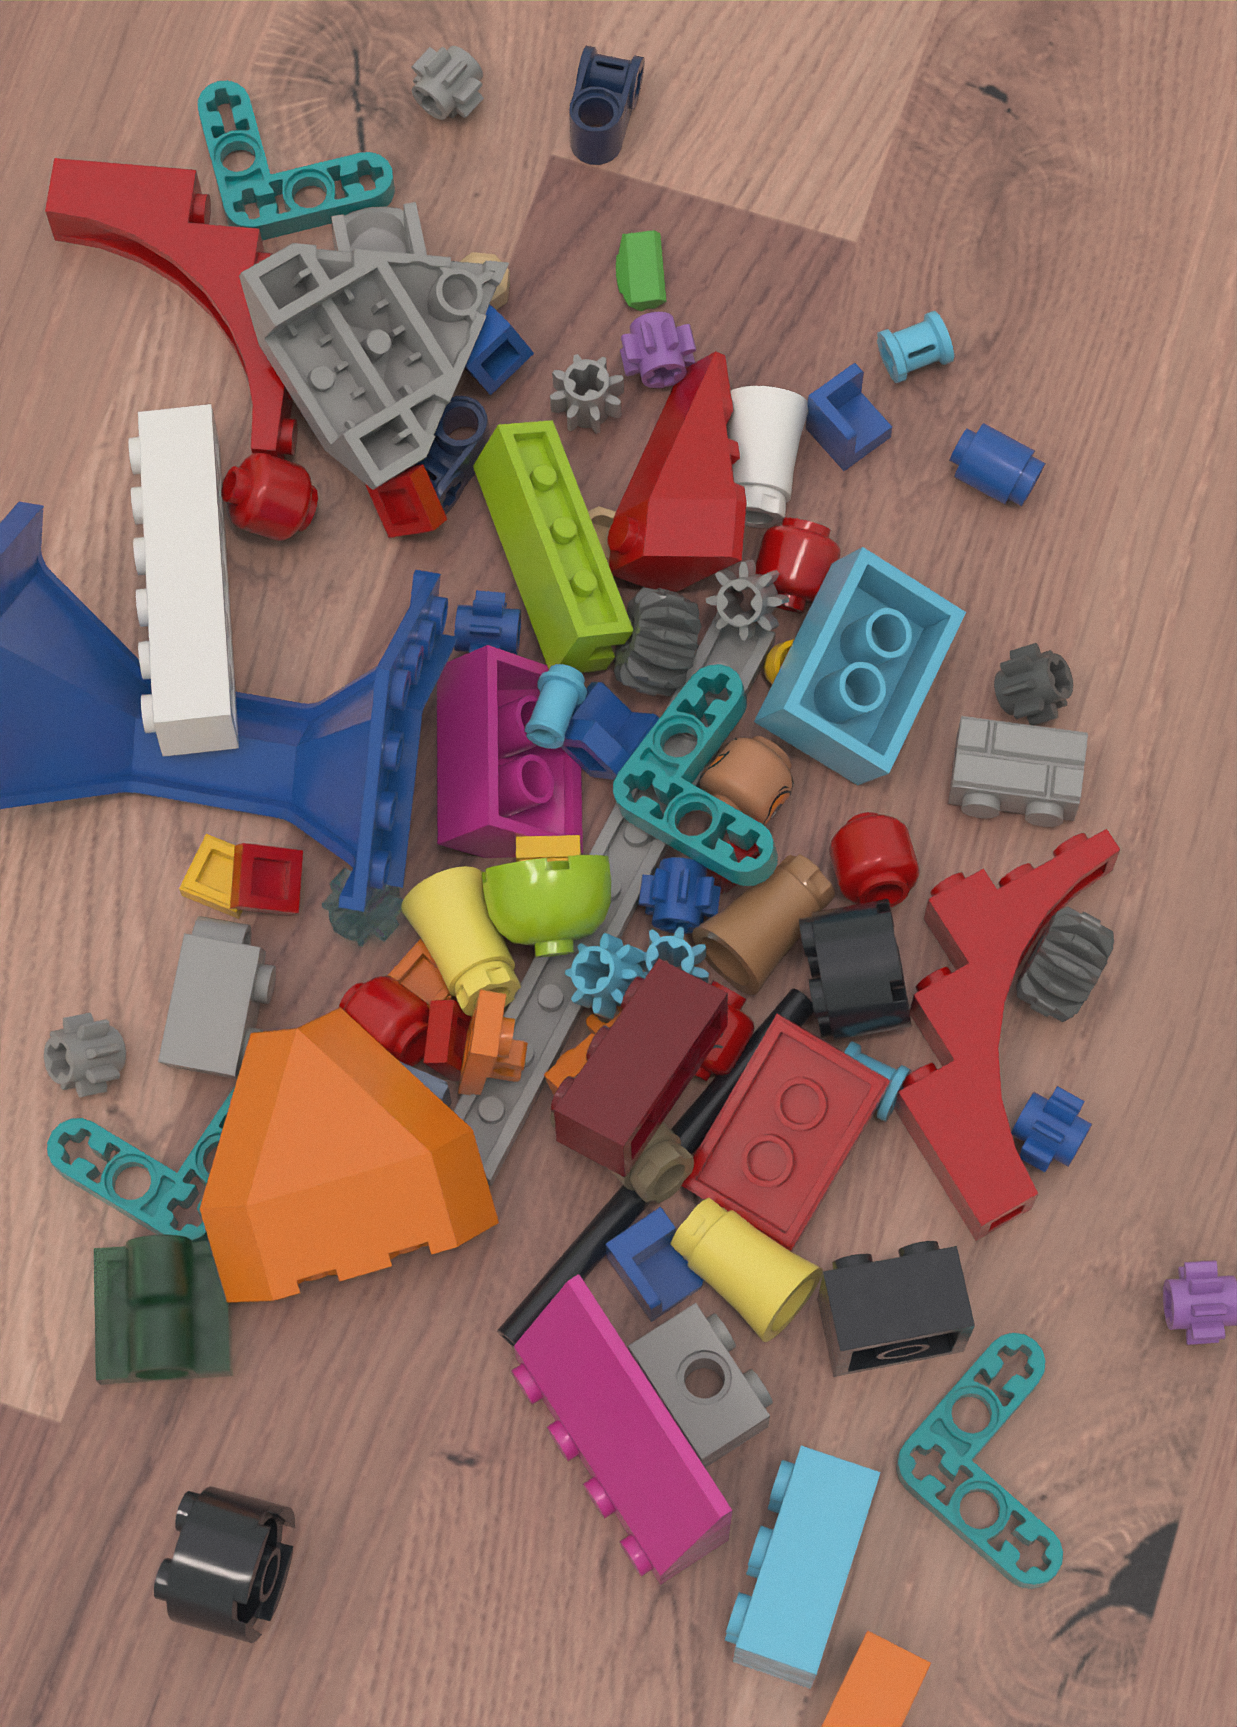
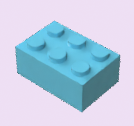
(860, 667)
(801, 1565)

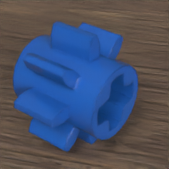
(488, 624)
(679, 895)
(1051, 1129)

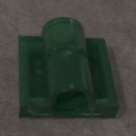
(160, 1312)

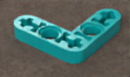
(261, 187)
(674, 778)
(167, 1187)
(961, 1448)

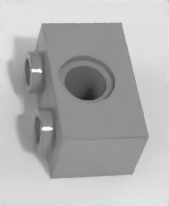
(696, 1342)

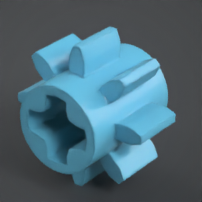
(676, 952)
(604, 974)

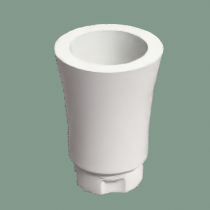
(768, 434)

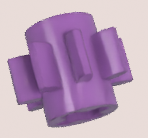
(657, 349)
(1200, 1302)

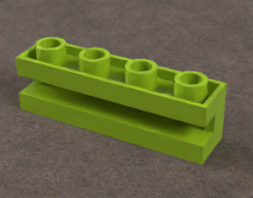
(552, 546)

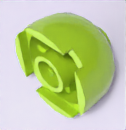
(548, 901)

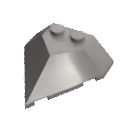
(369, 344)

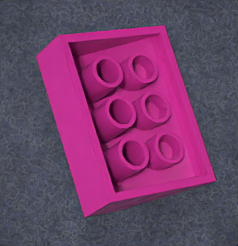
(621, 1435)

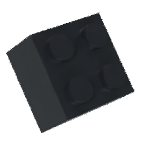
(894, 1308)

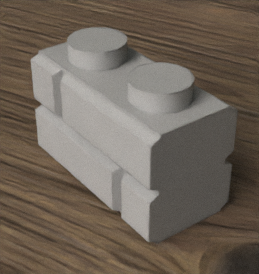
(1017, 770)

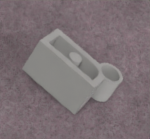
(215, 998)

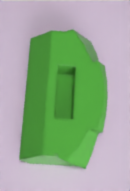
(641, 270)

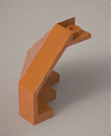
(335, 1164)

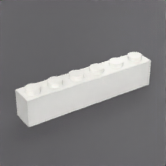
(185, 582)

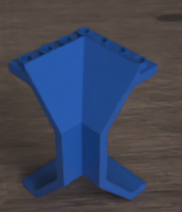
(325, 766)

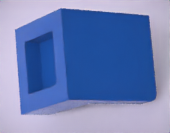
(845, 419)
(604, 732)
(651, 1266)

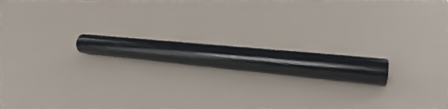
(626, 1204)

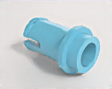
(559, 694)

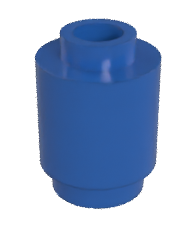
(996, 465)

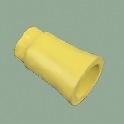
(461, 938)
(746, 1267)

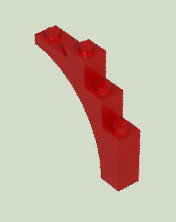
(164, 224)
(959, 1108)

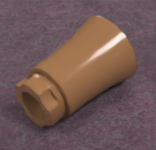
(763, 923)

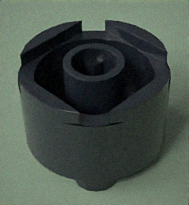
(857, 969)
(226, 1563)

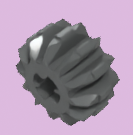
(662, 642)
(1065, 964)

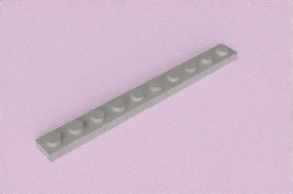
(544, 1003)

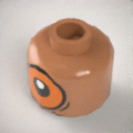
(750, 777)

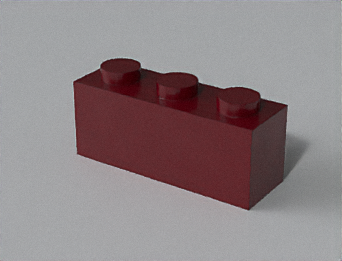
(639, 1066)

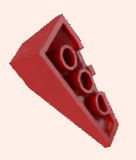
(682, 504)

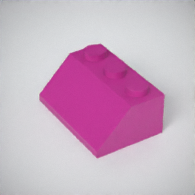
(488, 771)

